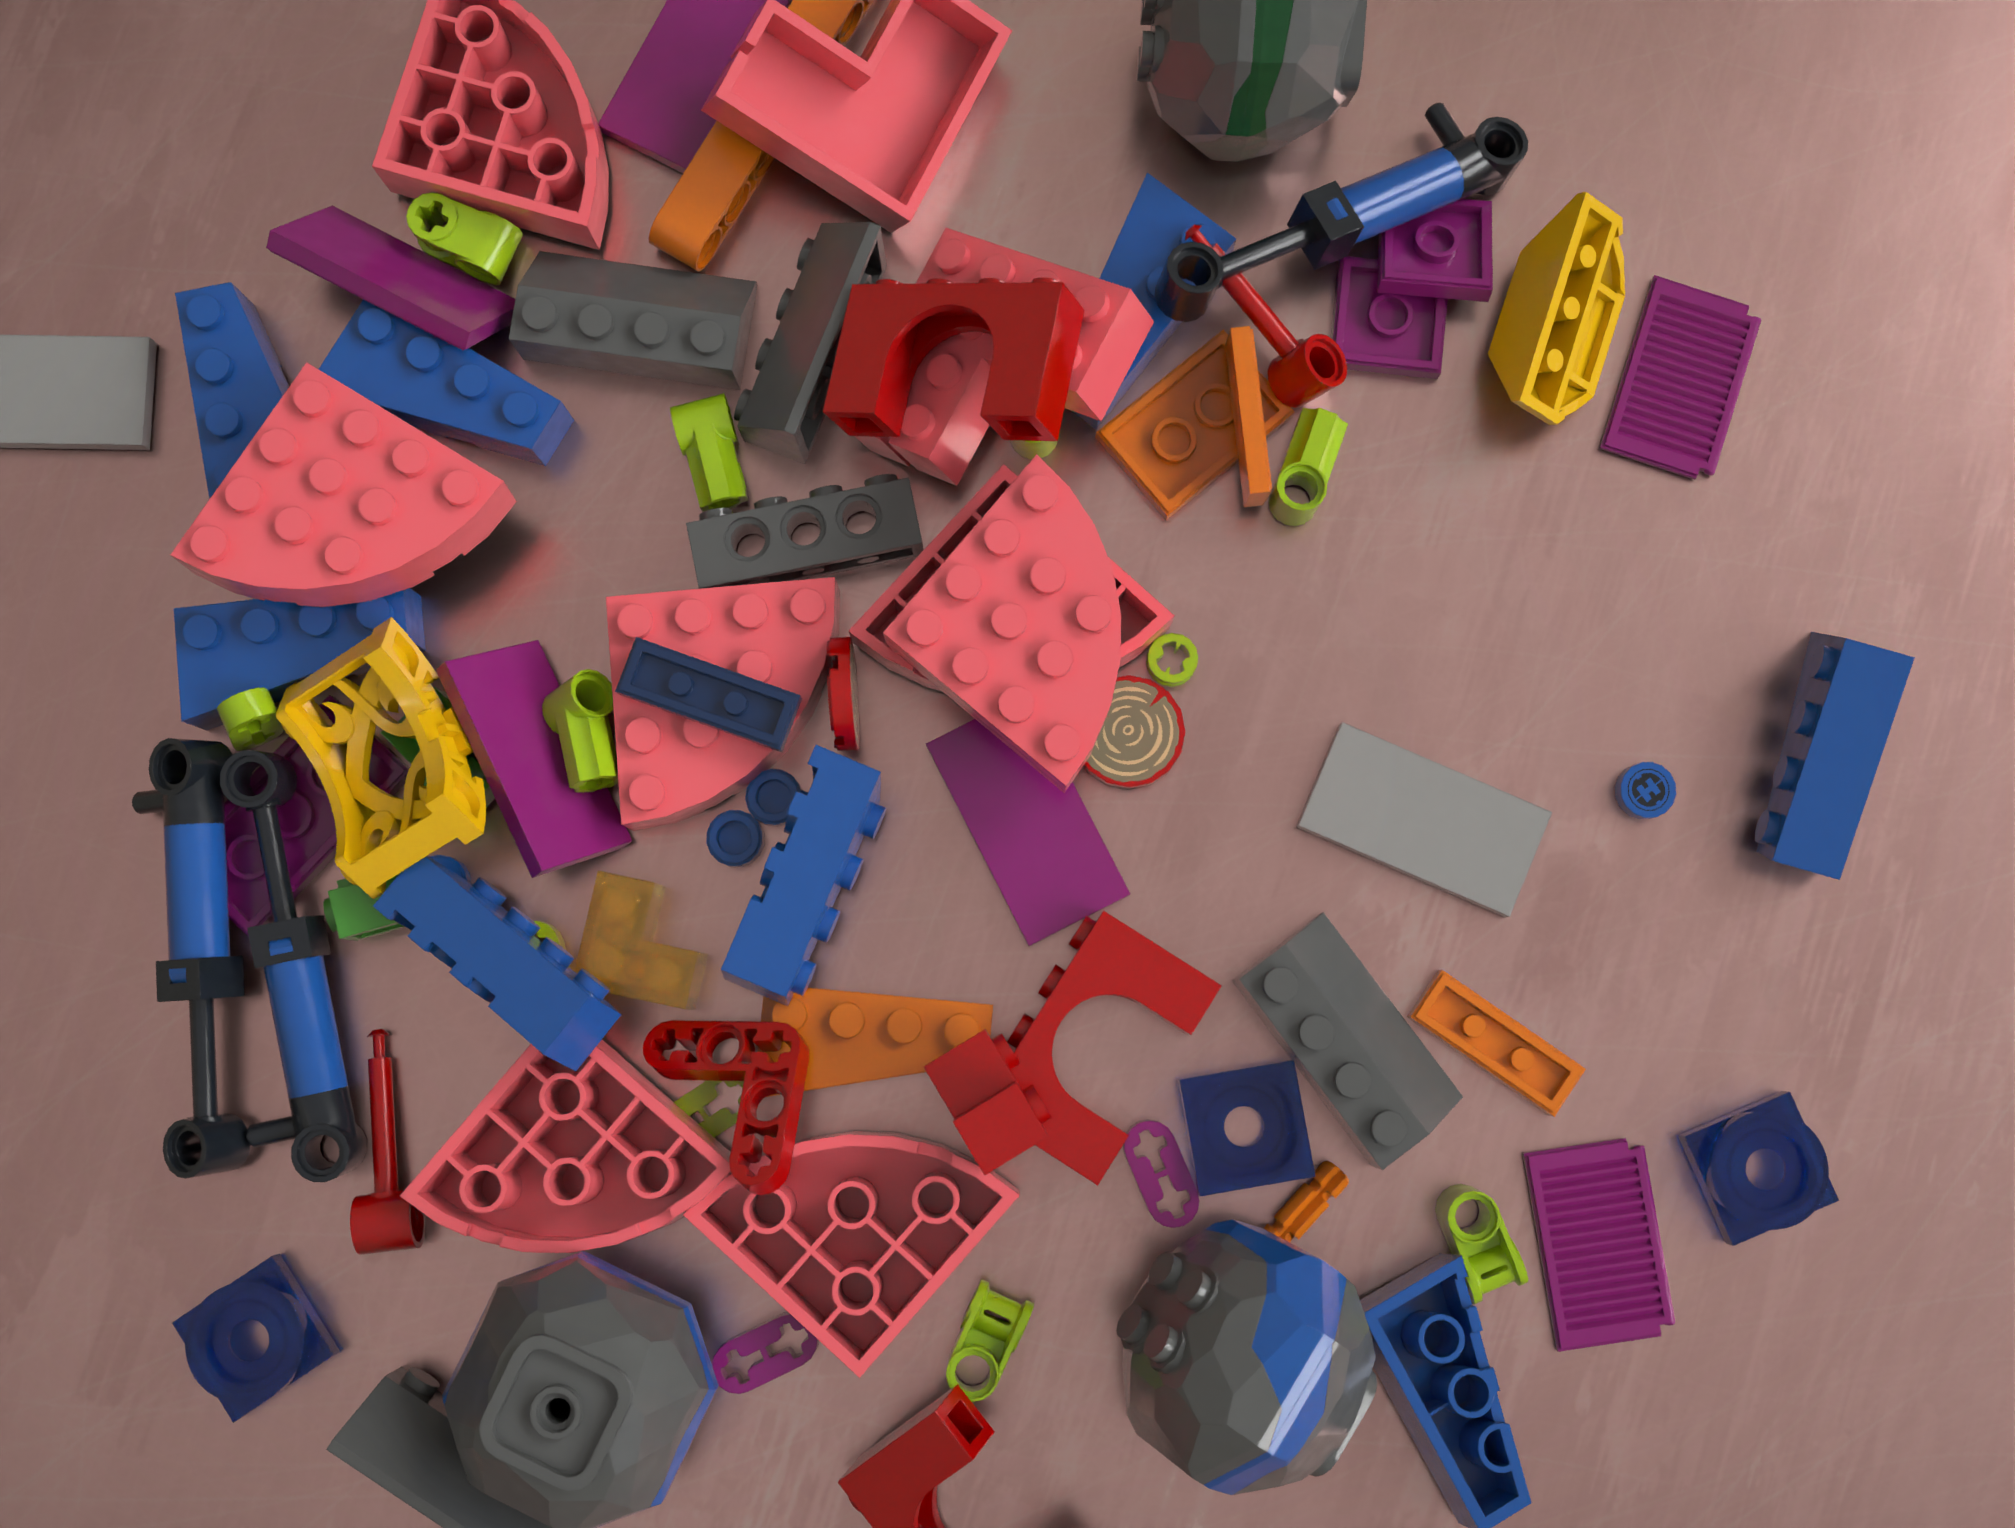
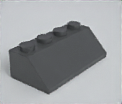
(634, 320)
(797, 365)
(1349, 1042)
(408, 1448)

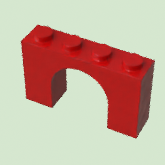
(898, 324)
(1107, 962)
(900, 1475)

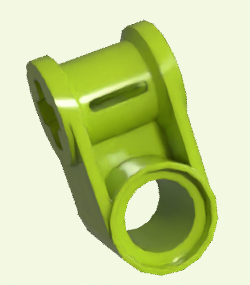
(471, 239)
(1484, 1246)
(988, 1337)

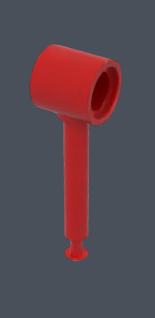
(1303, 366)
(383, 1218)

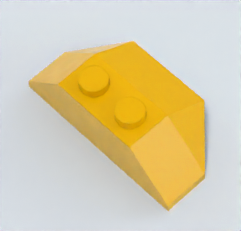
(1561, 311)

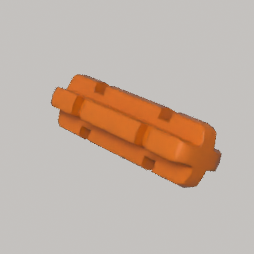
(1308, 1202)

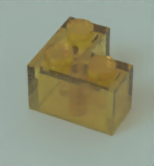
(621, 949)

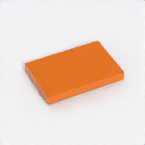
(1184, 429)

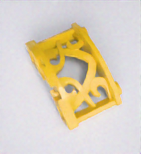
(374, 829)

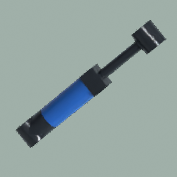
(1336, 218)
(198, 940)
(297, 989)

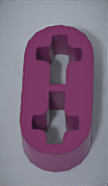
(1173, 1167)
(772, 1365)

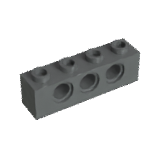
(835, 550)

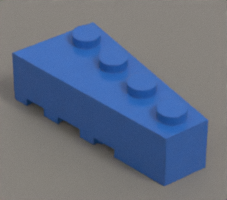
(1138, 258)
(230, 373)
(445, 387)
(272, 645)
(1831, 752)
(805, 878)
(502, 959)
(1446, 1390)

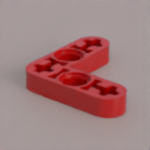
(760, 1078)

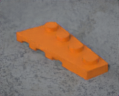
(873, 1035)

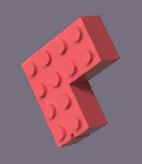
(865, 123)
(950, 383)

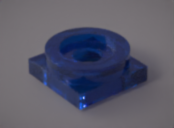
(1276, 1157)
(1719, 1161)
(294, 1329)

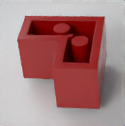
(987, 1101)

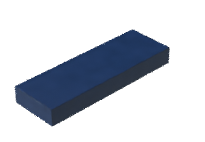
(708, 694)

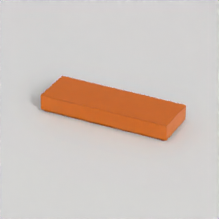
(1248, 416)
(1496, 1043)

